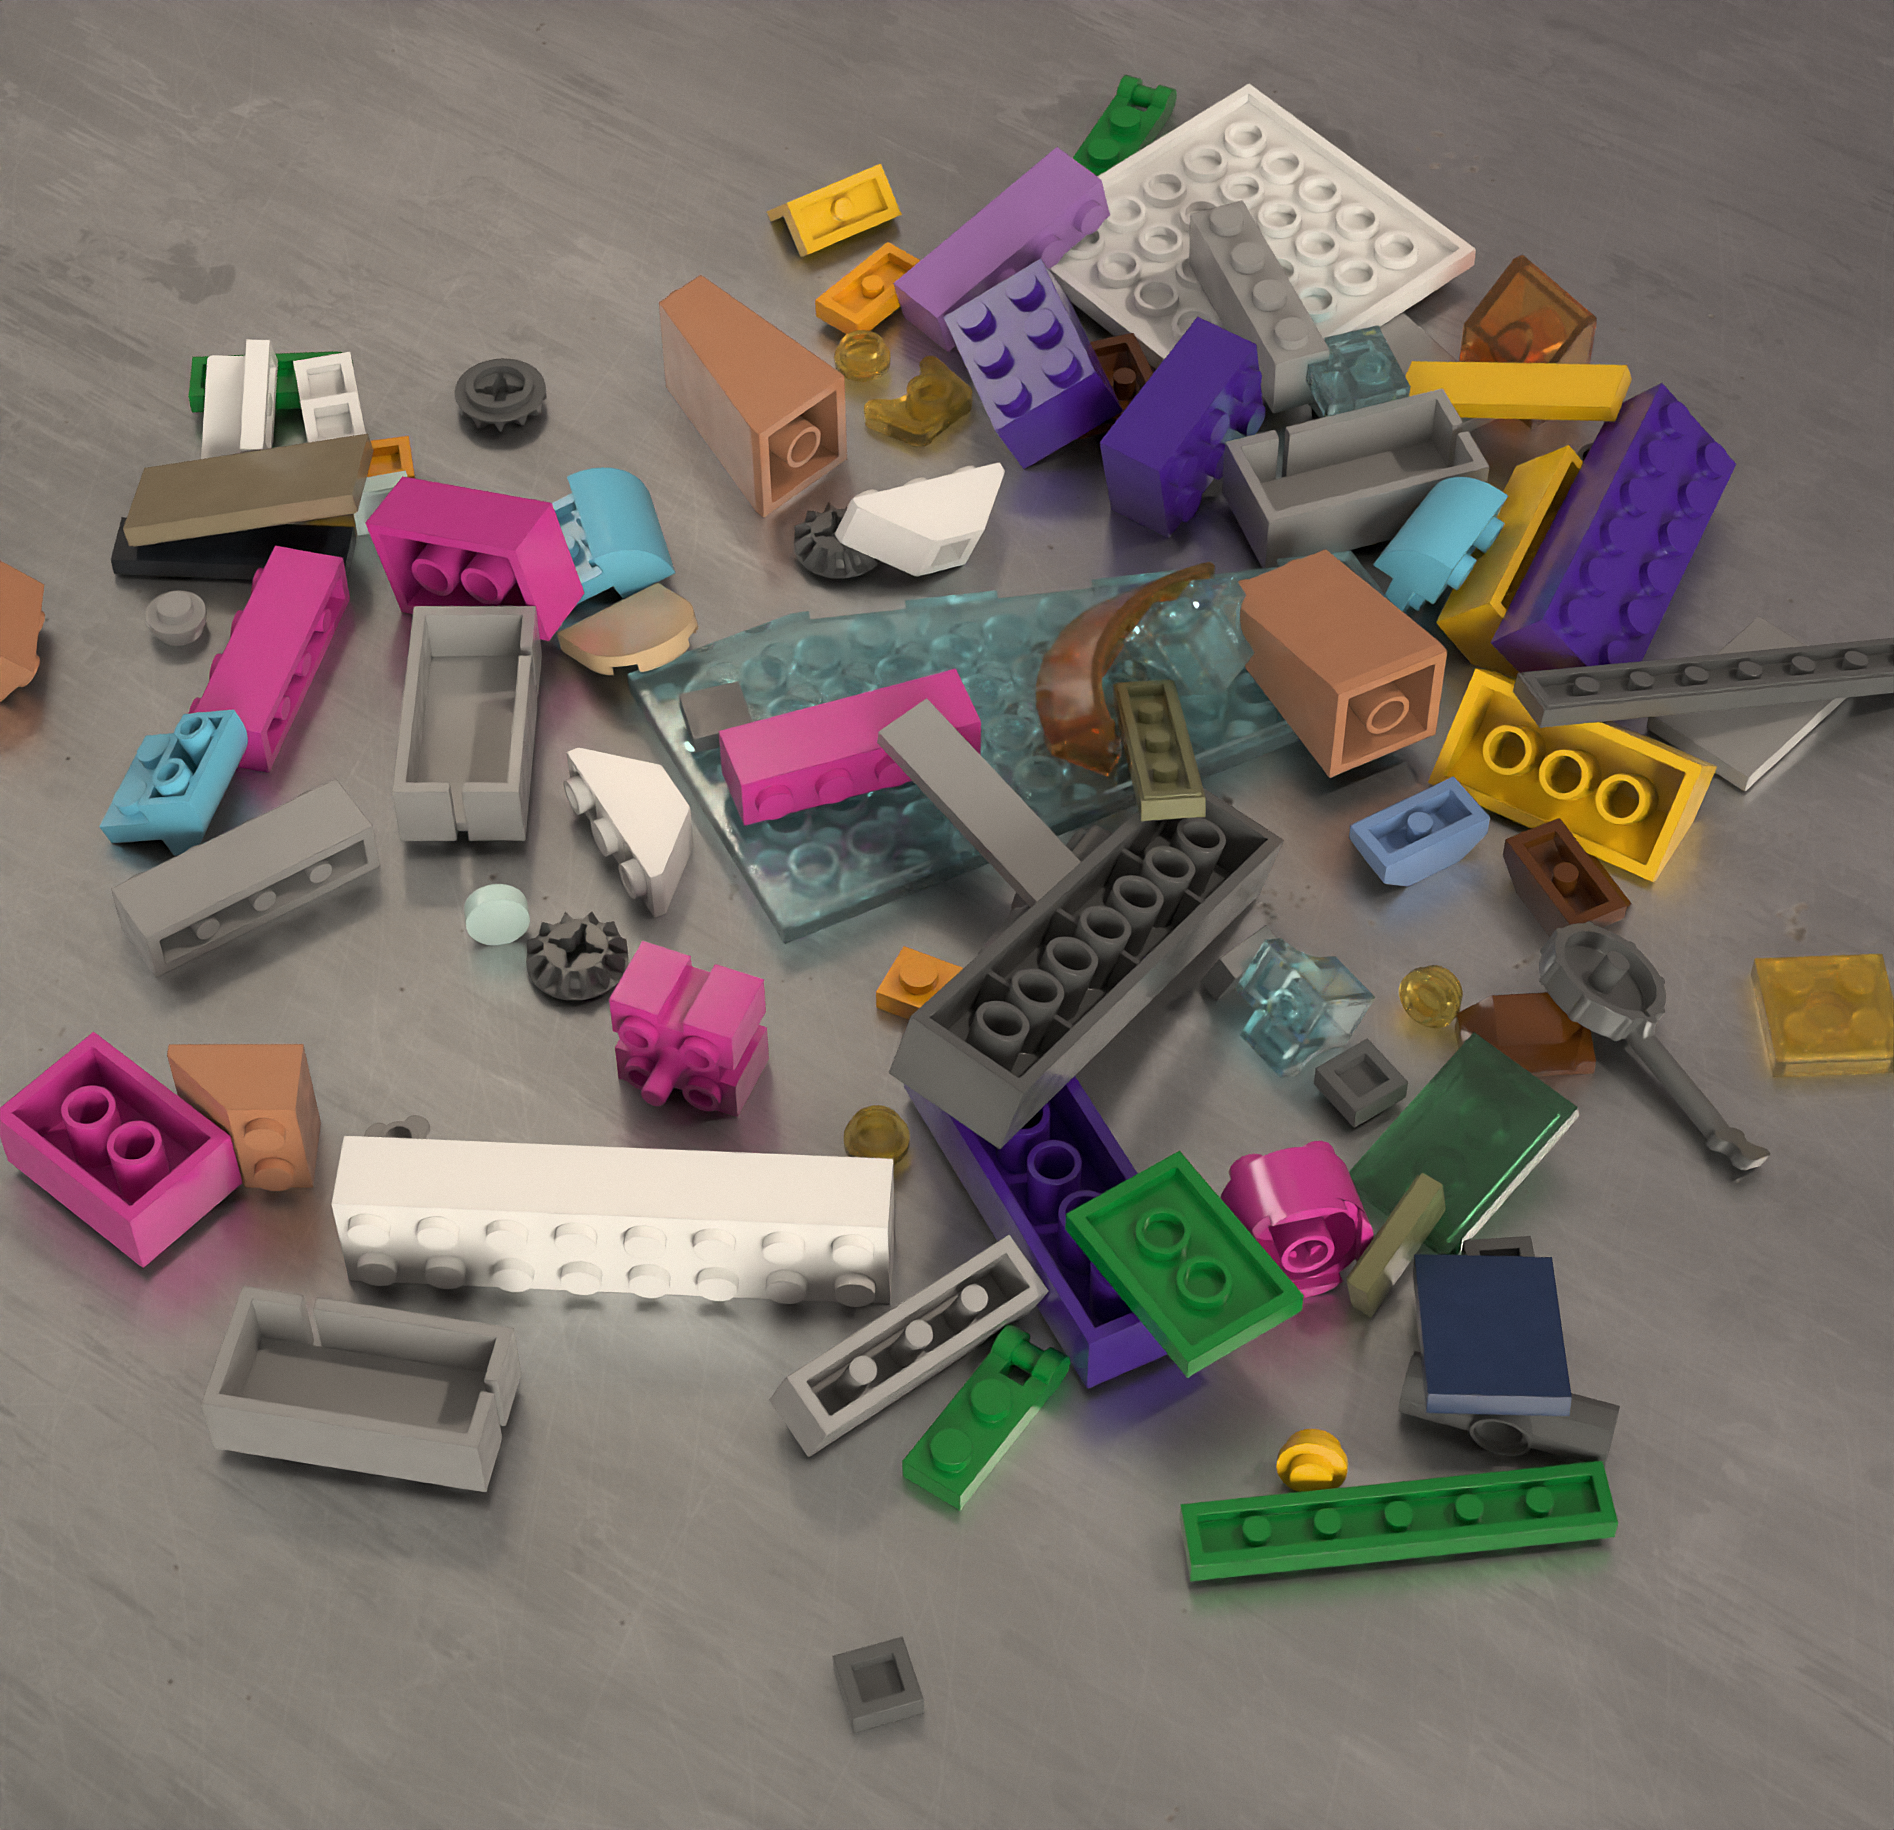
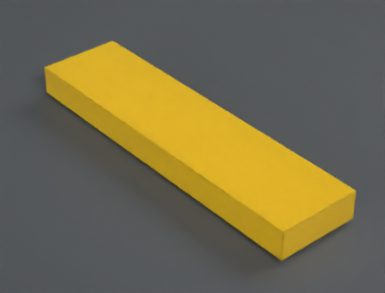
(1525, 389)

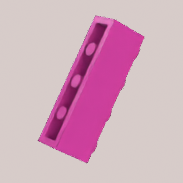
(277, 648)
(831, 747)

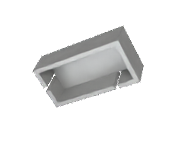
(1346, 475)
(468, 723)
(376, 1398)

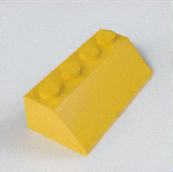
(1484, 597)
(1607, 783)

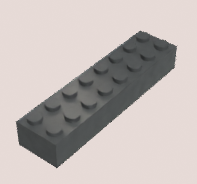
(1081, 966)

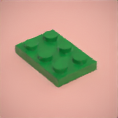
(1184, 1263)

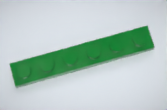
(1397, 1520)

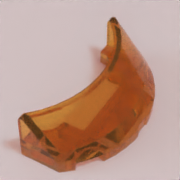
(1072, 671)

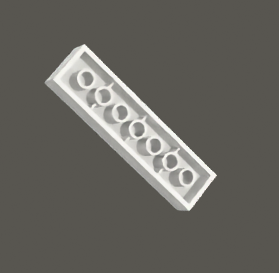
(616, 1220)

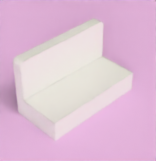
(240, 401)

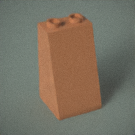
(752, 394)
(1341, 661)

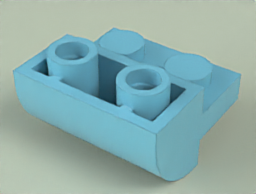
(612, 532)
(1439, 540)
(177, 781)

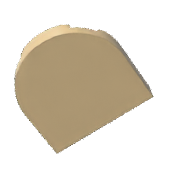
(638, 630)

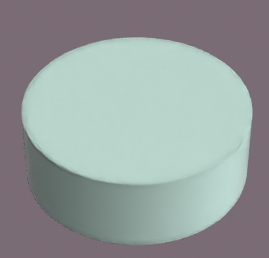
(496, 914)

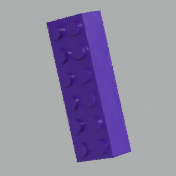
(1618, 540)
(1025, 1192)

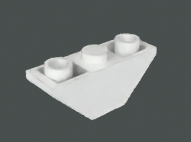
(923, 522)
(636, 818)

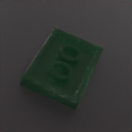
(1474, 1132)

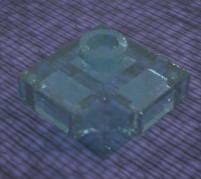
(1357, 374)
(1195, 637)
(1299, 1005)

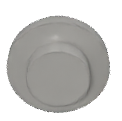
(176, 617)

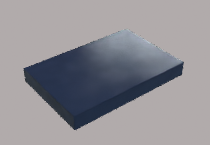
(1490, 1335)

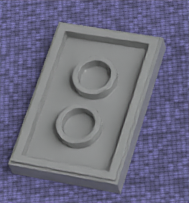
(1746, 739)

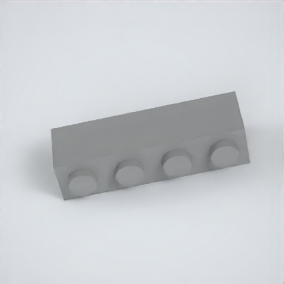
(1256, 301)
(245, 877)
(908, 1345)

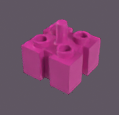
(689, 1030)

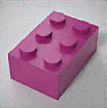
(474, 550)
(118, 1149)

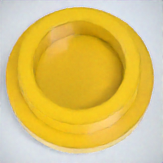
(1312, 1461)

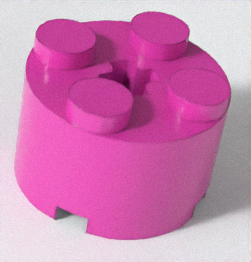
(1301, 1212)

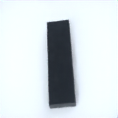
(229, 554)

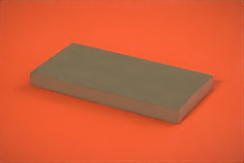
(249, 490)

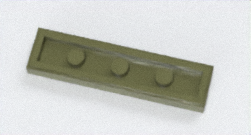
(1158, 750)

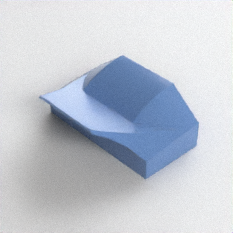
(1421, 833)

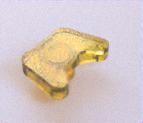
(927, 409)

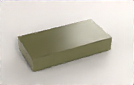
(1396, 1244)

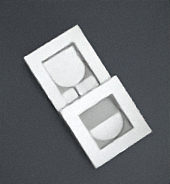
(329, 397)

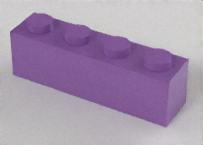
(1027, 222)

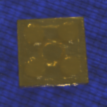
(1825, 1014)

